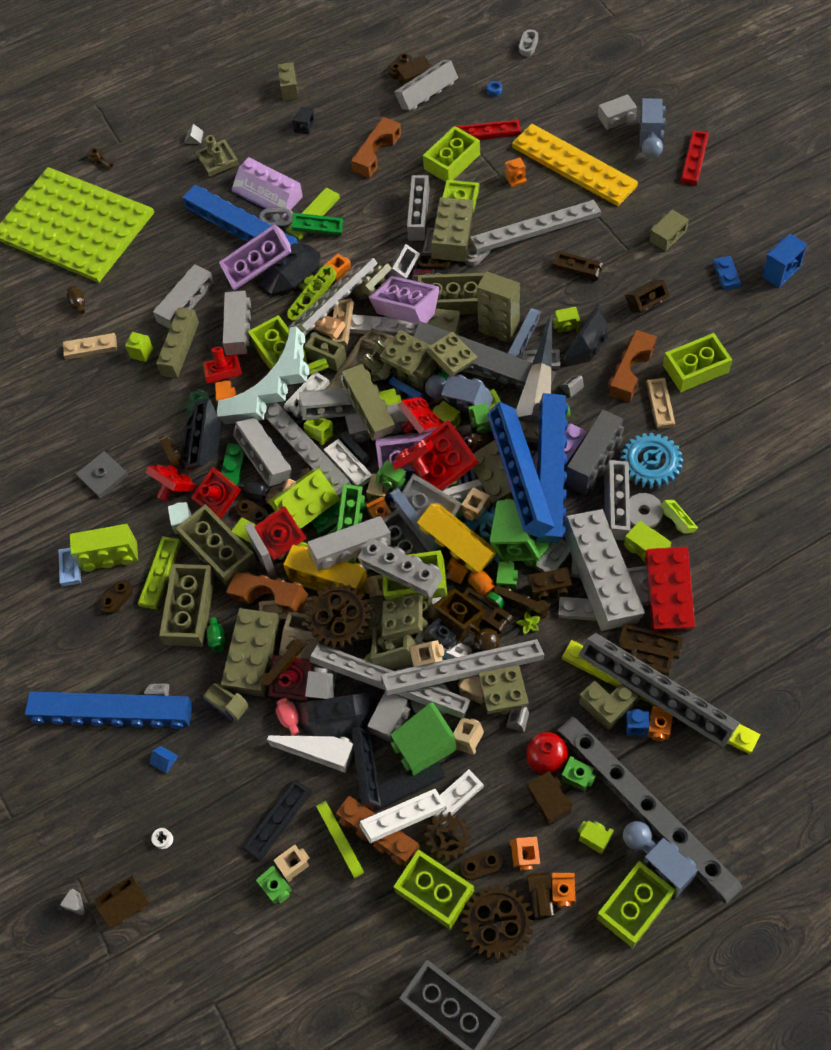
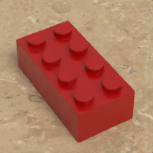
(669, 589)

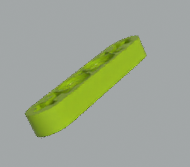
(310, 293)
(340, 839)

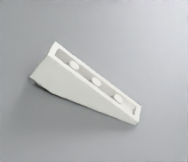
(324, 750)

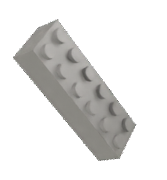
(602, 570)

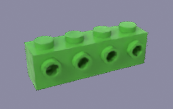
(349, 508)

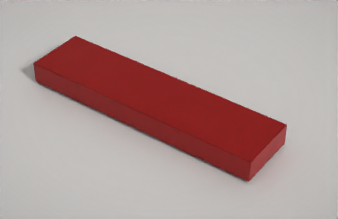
(493, 129)
(694, 157)

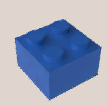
(784, 260)

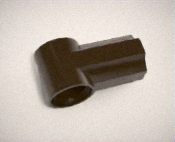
(540, 888)

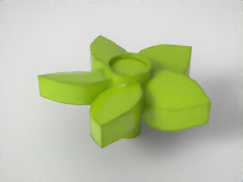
(529, 623)

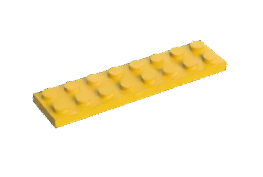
(575, 164)

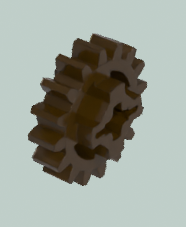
(454, 822)

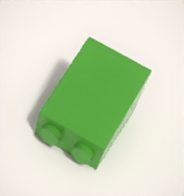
(508, 535)
(423, 740)

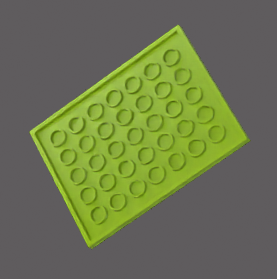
(73, 224)

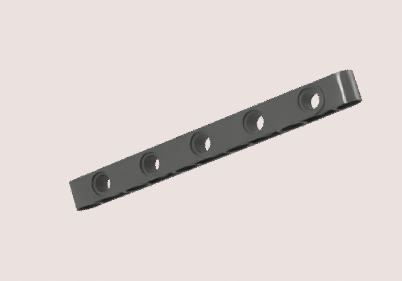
(658, 819)

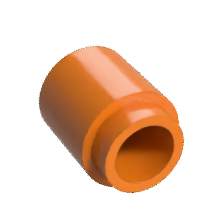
(481, 582)

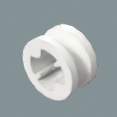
(165, 844)

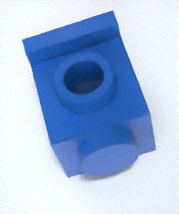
(637, 723)

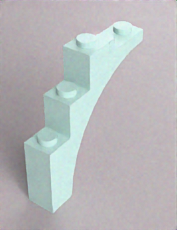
(272, 388)

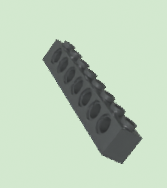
(659, 689)

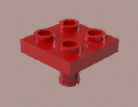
(221, 366)
(418, 416)
(414, 457)
(170, 480)
(216, 492)
(279, 533)

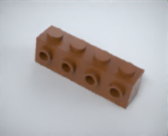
(397, 844)

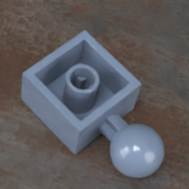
(651, 127)
(458, 391)
(661, 858)

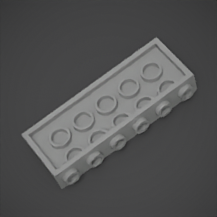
(336, 292)

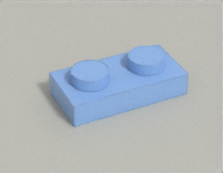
(68, 568)

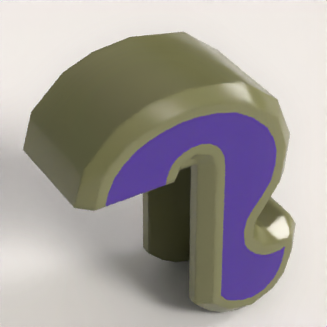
(225, 702)

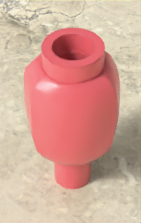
(288, 715)

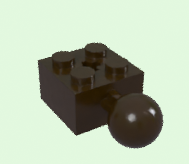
(463, 619)

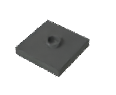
(102, 474)

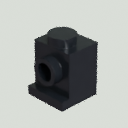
(303, 120)
(439, 632)

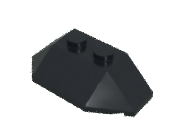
(291, 269)
(588, 339)
(201, 435)
(336, 715)

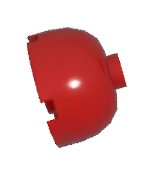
(547, 753)

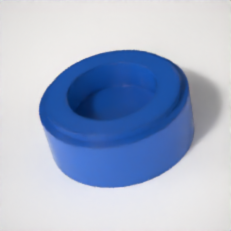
(494, 89)

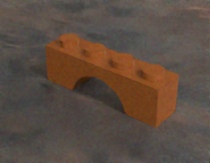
(384, 134)
(625, 382)
(247, 588)

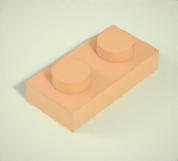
(329, 326)

